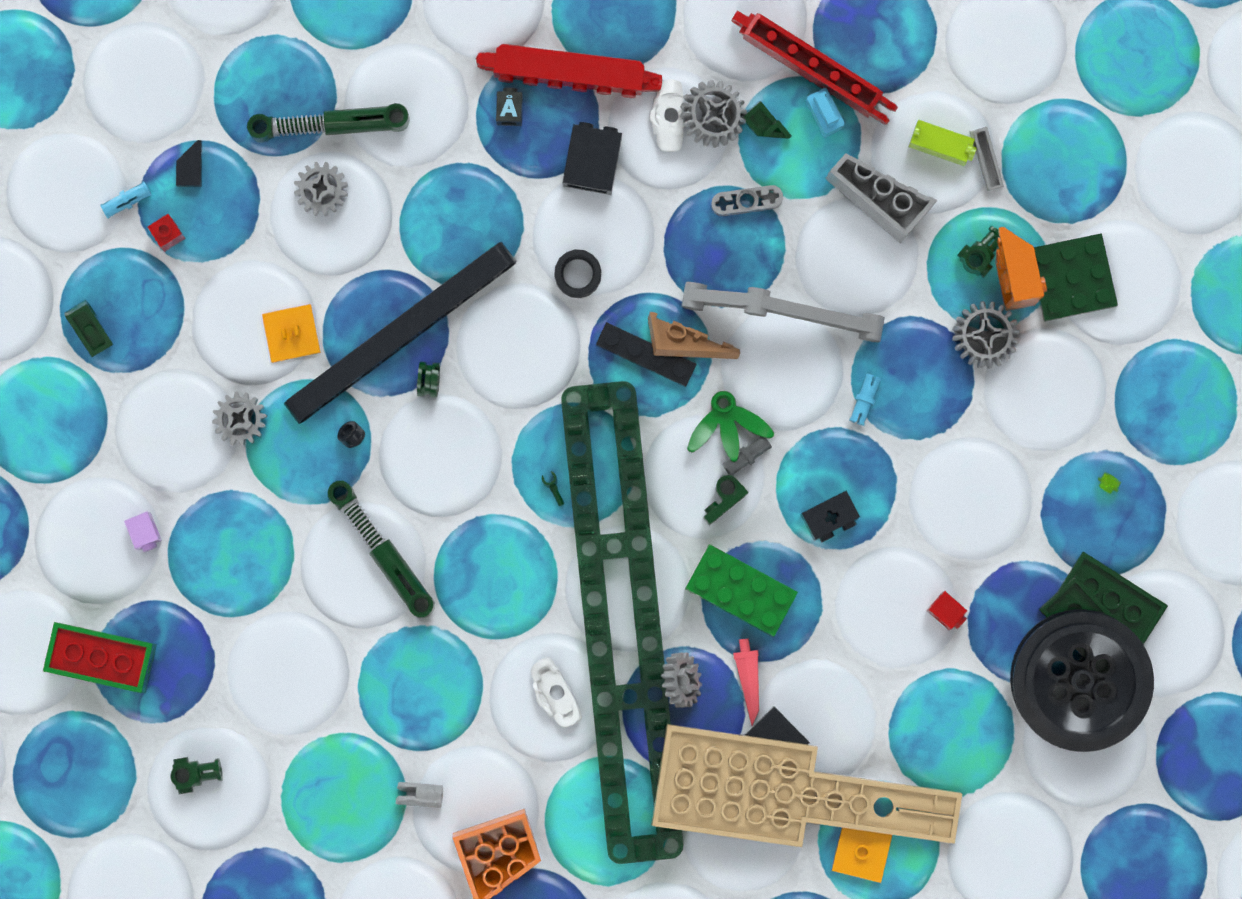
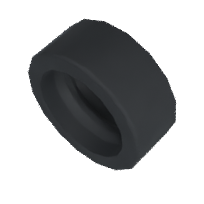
(581, 255)

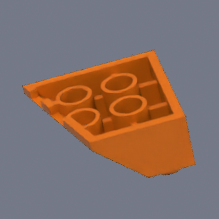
(1018, 272)
(496, 853)

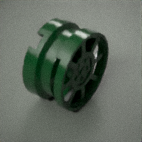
(431, 380)

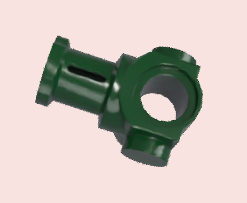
(981, 250)
(196, 773)

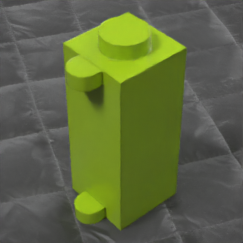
(942, 143)

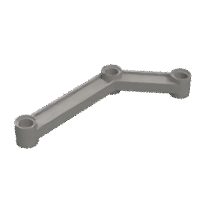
(758, 303)

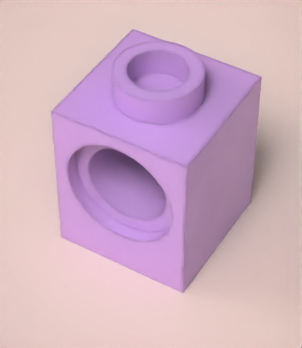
(143, 531)

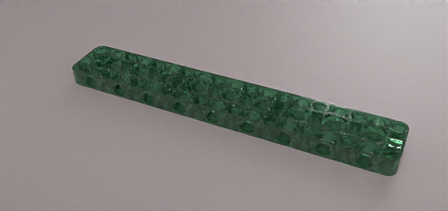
(596, 618)

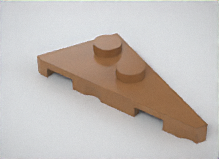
(685, 341)

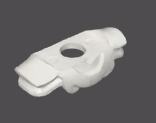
(668, 134)
(545, 676)

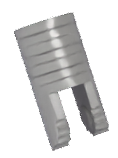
(426, 794)

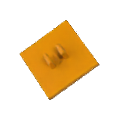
(291, 333)

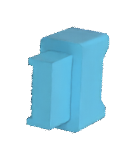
(825, 112)

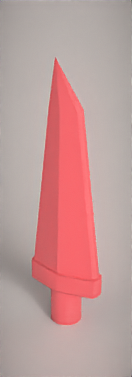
(748, 672)

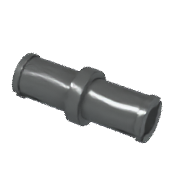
(747, 455)

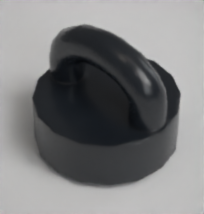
(351, 434)

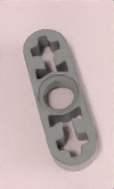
(751, 191)

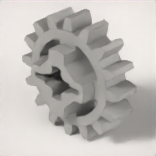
(318, 199)
(247, 409)
(681, 680)

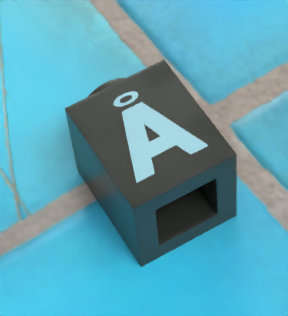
(509, 107)

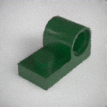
(88, 328)
(716, 510)

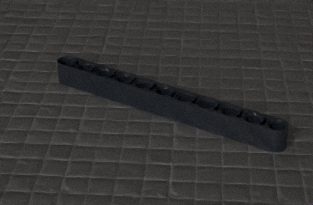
(400, 332)

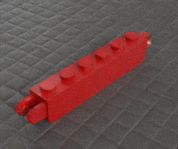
(813, 65)
(570, 70)

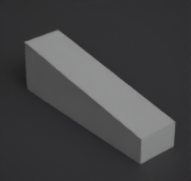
(987, 158)

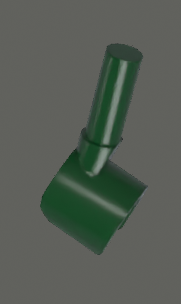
(554, 489)

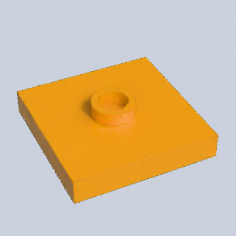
(862, 854)

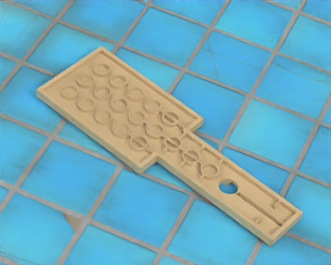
(771, 790)

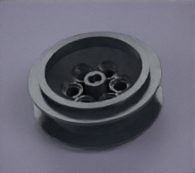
(1106, 718)

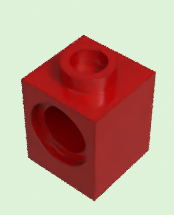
(166, 232)
(947, 611)

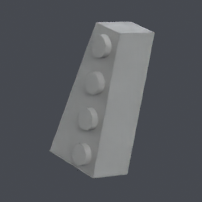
(880, 196)

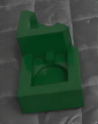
(764, 123)

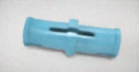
(125, 199)
(865, 399)

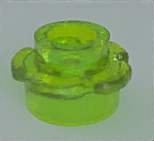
(1109, 483)

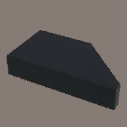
(190, 167)

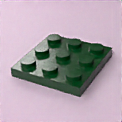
(1075, 277)

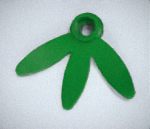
(728, 429)

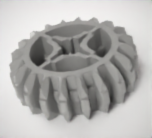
(706, 106)
(985, 322)

